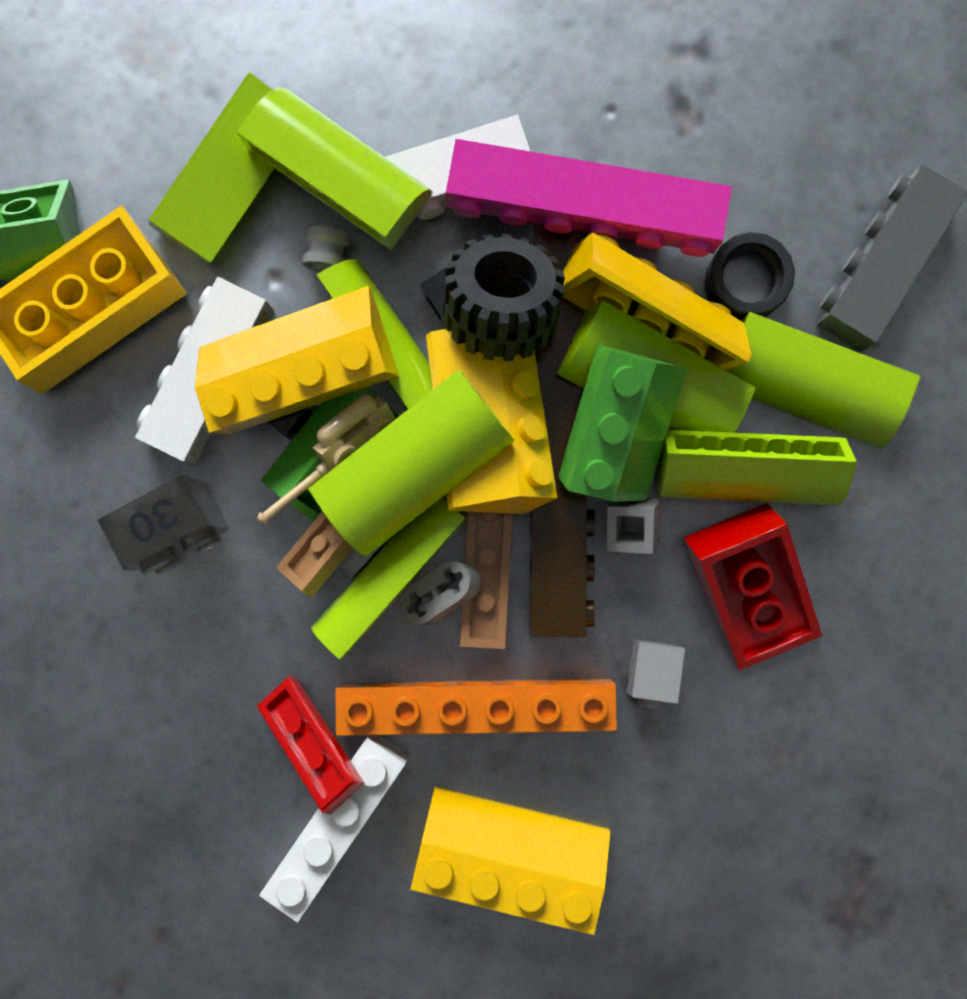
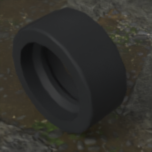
(763, 246)

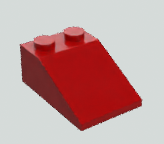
(754, 585)

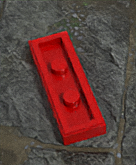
(310, 745)

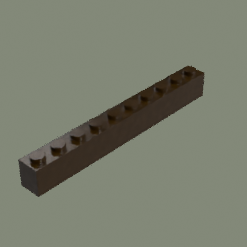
(562, 526)

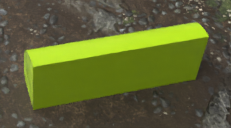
(333, 165)
(215, 181)
(413, 367)
(825, 382)
(709, 395)
(411, 464)
(755, 467)
(386, 578)

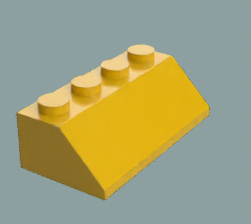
(607, 273)
(83, 300)
(293, 363)
(522, 473)
(513, 860)

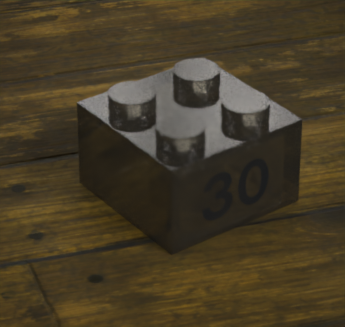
(164, 525)

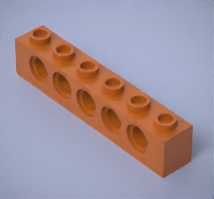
(476, 707)

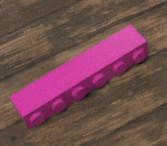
(587, 197)

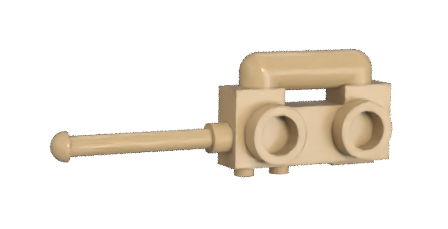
(338, 441)

